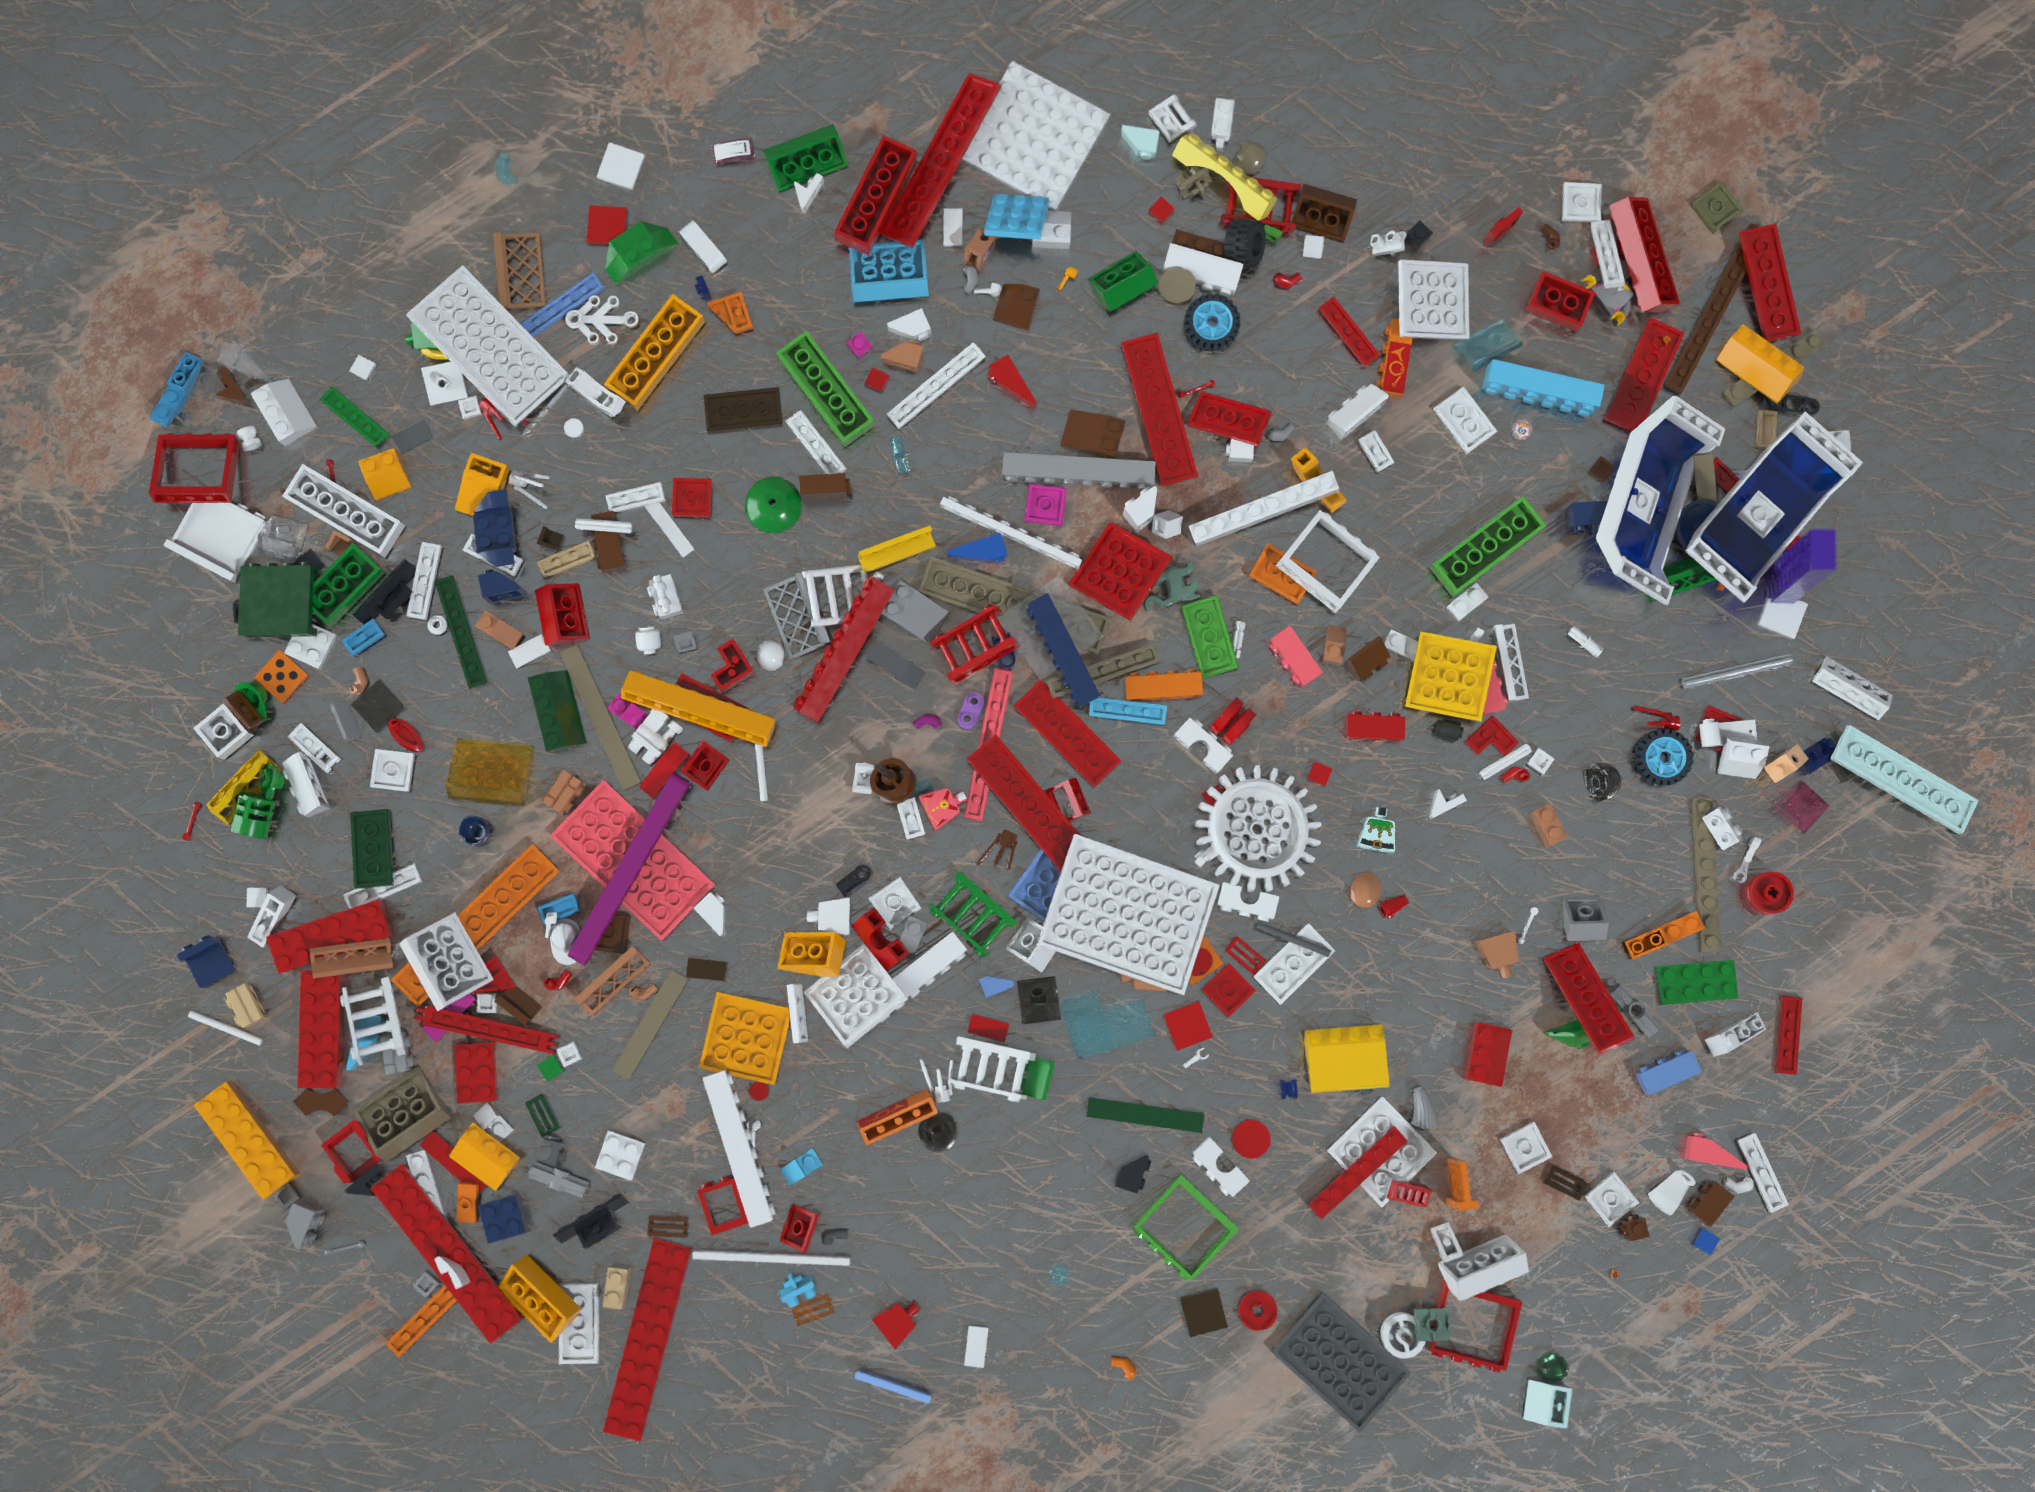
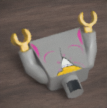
(1614, 301)

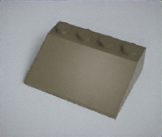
(401, 1114)

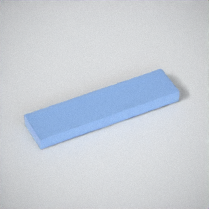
(893, 1385)

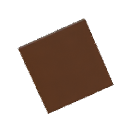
(616, 935)

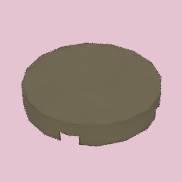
(1177, 284)

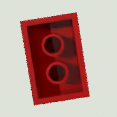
(561, 613)
(1487, 1054)

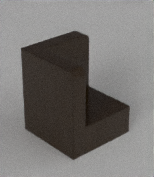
(550, 540)

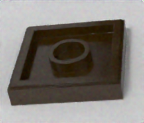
(1203, 1312)

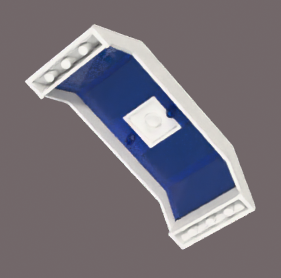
(1652, 493)
(1771, 505)

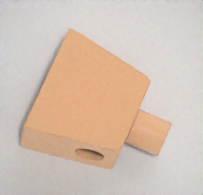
(1783, 764)

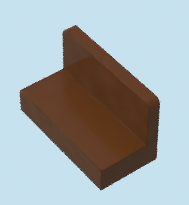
(243, 711)
(518, 1005)

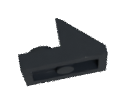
(362, 1185)

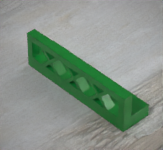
(1684, 571)

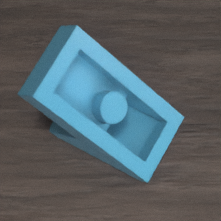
(801, 1166)

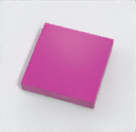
(1045, 505)

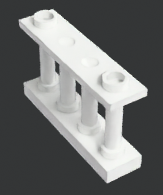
(391, 1025)
(1004, 1053)

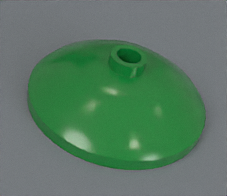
(774, 517)

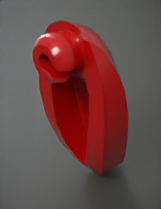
(405, 735)

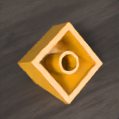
(385, 474)

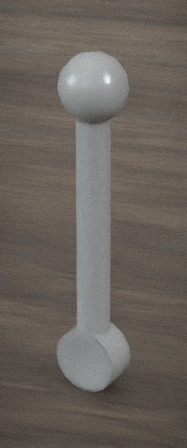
(360, 1244)

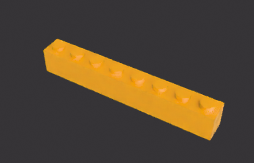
(698, 708)

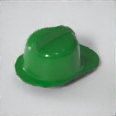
(255, 695)

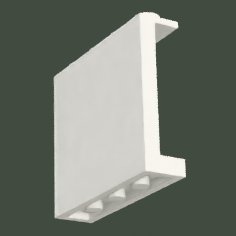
(218, 537)

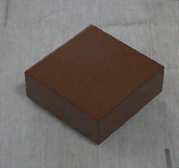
(1601, 469)

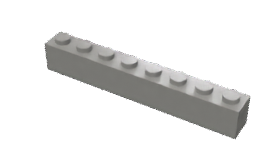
(1078, 470)

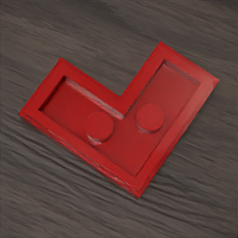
(1491, 732)

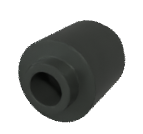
(1448, 729)

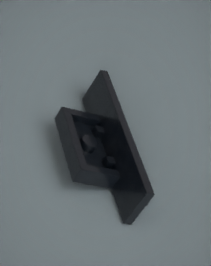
(388, 595)
(595, 1224)

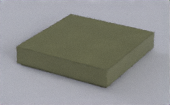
(1716, 207)

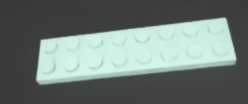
(1904, 779)

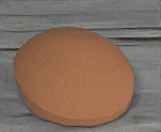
(1365, 890)

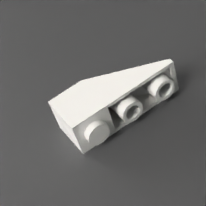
(1735, 1035)

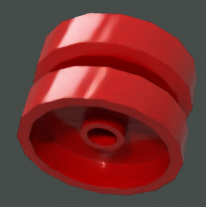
(1233, 721)
(1780, 893)

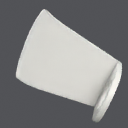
(1671, 1191)

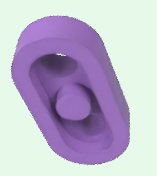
(970, 710)

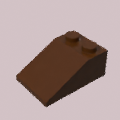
(1093, 433)

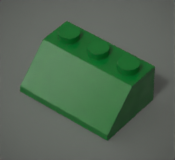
(1123, 280)

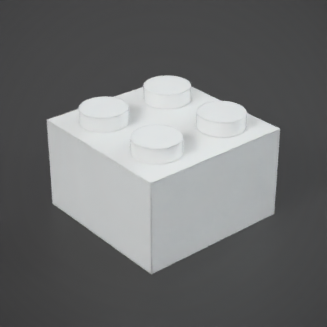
(222, 732)

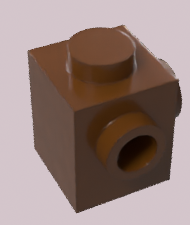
(1634, 1228)

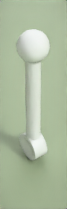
(1533, 911)

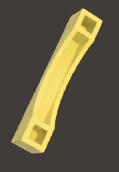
(1254, 198)

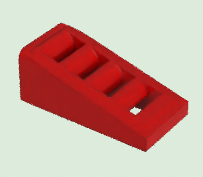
(1421, 1195)

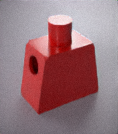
(896, 1322)

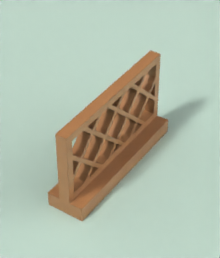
(502, 270)

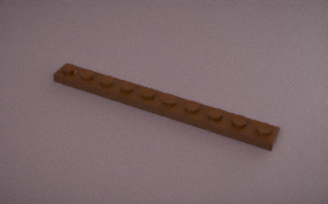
(1708, 321)

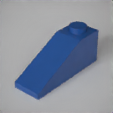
(984, 550)

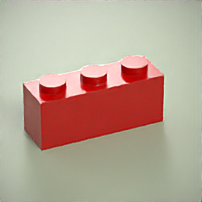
(1375, 726)

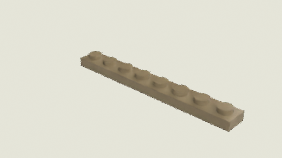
(1706, 876)

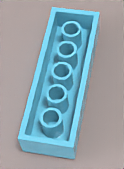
(1542, 387)

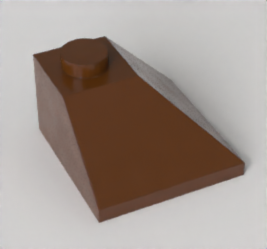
(1016, 305)

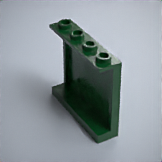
(276, 600)

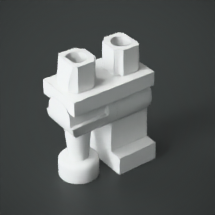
(648, 736)

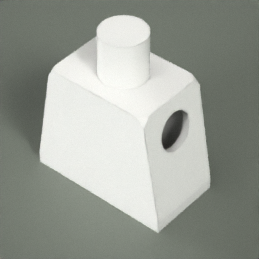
(832, 916)

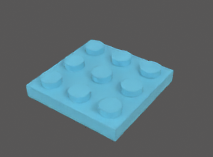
(1017, 216)

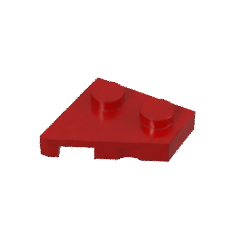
(501, 978)

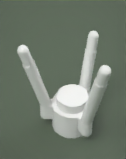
(520, 480)
(941, 1092)

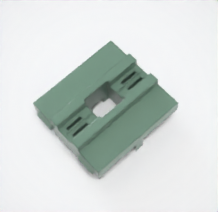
(1424, 1333)

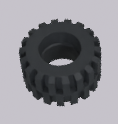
(1245, 242)

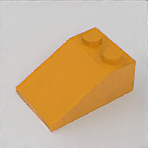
(812, 953)

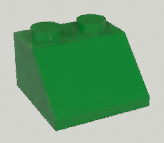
(1037, 1078)

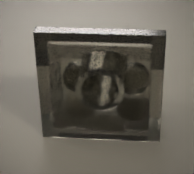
(1038, 1000)

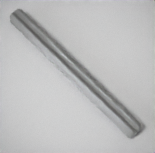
(1736, 671)

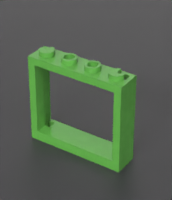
(1169, 1258)

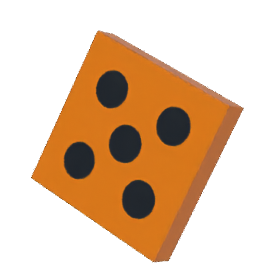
(281, 676)

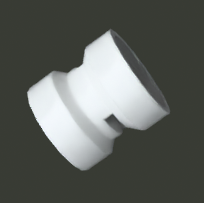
(249, 438)

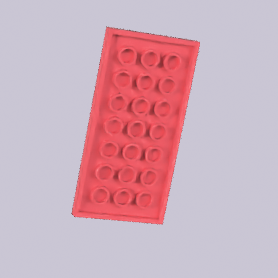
(599, 837)

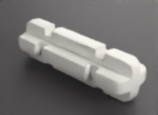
(1237, 638)

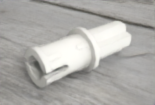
(1586, 642)

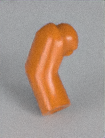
(1126, 1365)

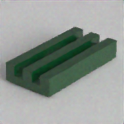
(549, 1130)

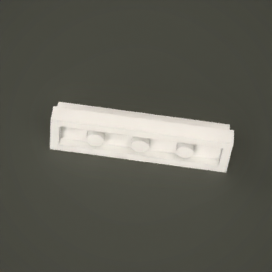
(1505, 663)
(1852, 690)

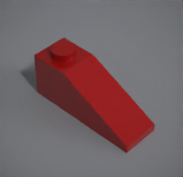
(1009, 379)
(669, 762)

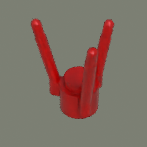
(489, 408)
(1667, 722)

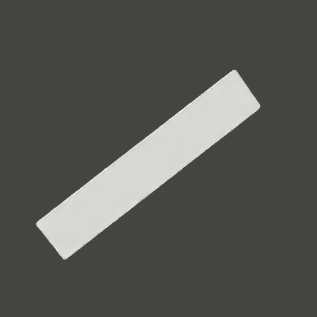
(670, 529)

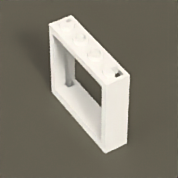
(1310, 583)

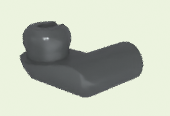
(833, 1234)

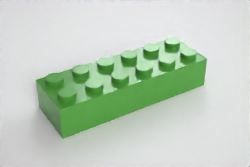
(825, 388)
(1487, 546)

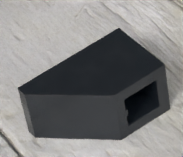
(1131, 1174)

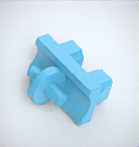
(795, 1287)

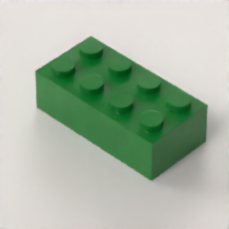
(344, 584)

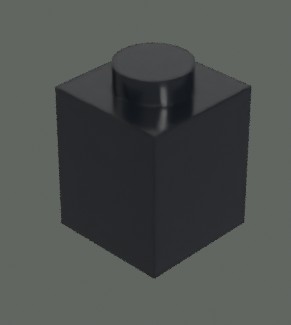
(1418, 236)

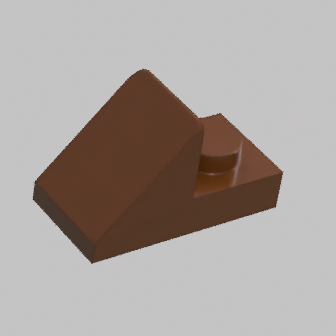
(232, 389)

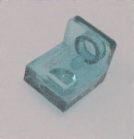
(502, 166)

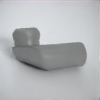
(972, 277)

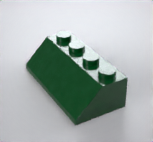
(557, 711)

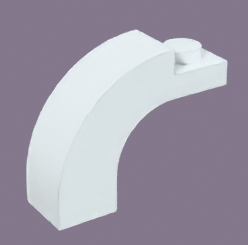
(595, 393)

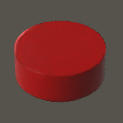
(759, 1091)

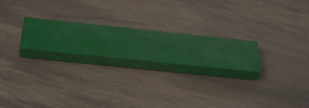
(461, 632)
(1145, 1115)

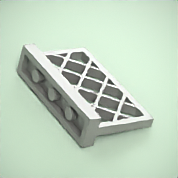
(822, 632)

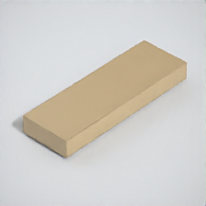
(566, 559)

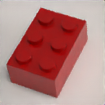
(1560, 301)

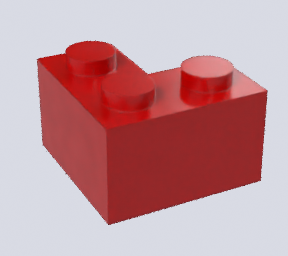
(735, 671)

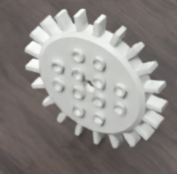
(1284, 809)

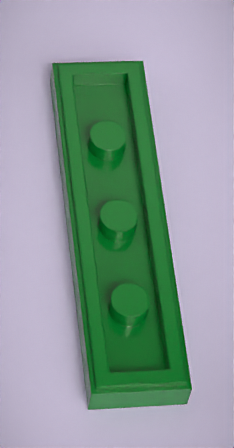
(354, 417)

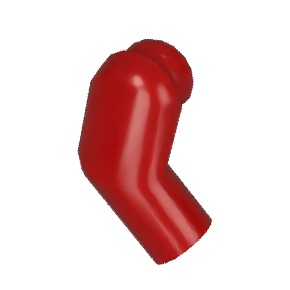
(1285, 281)

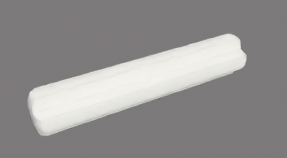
(603, 525)
(1505, 761)

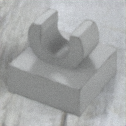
(685, 641)

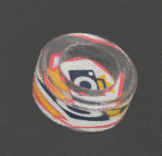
(1522, 429)

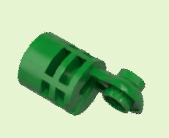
(258, 804)

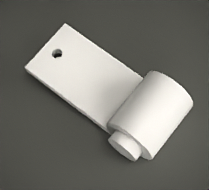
(1714, 733)

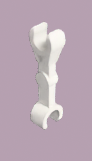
(1753, 845)

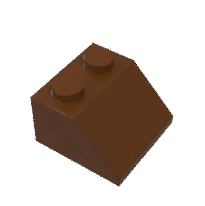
(1367, 659)

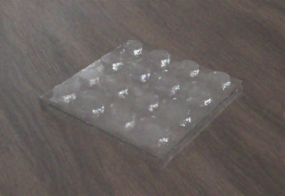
(1076, 620)

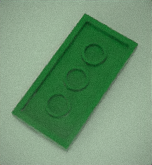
(1696, 982)

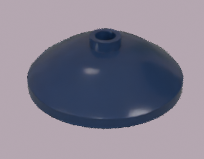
(1691, 518)

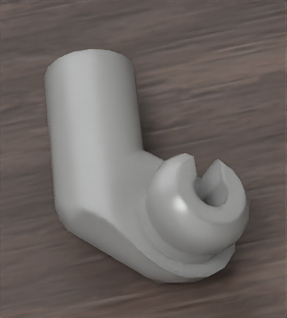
(1280, 435)

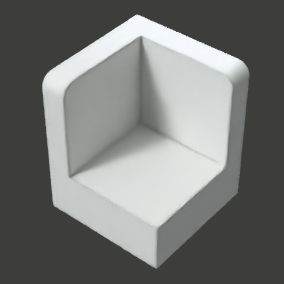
(1167, 524)

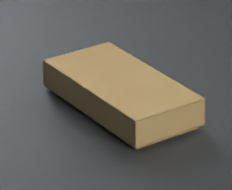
(1766, 428)

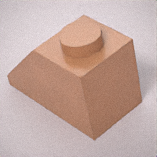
(905, 355)
(498, 630)
(1334, 645)

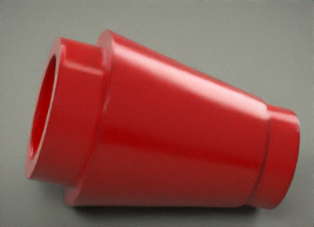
(1392, 906)

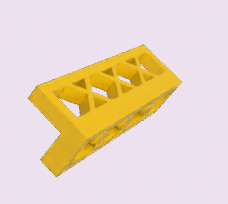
(896, 549)
(237, 784)

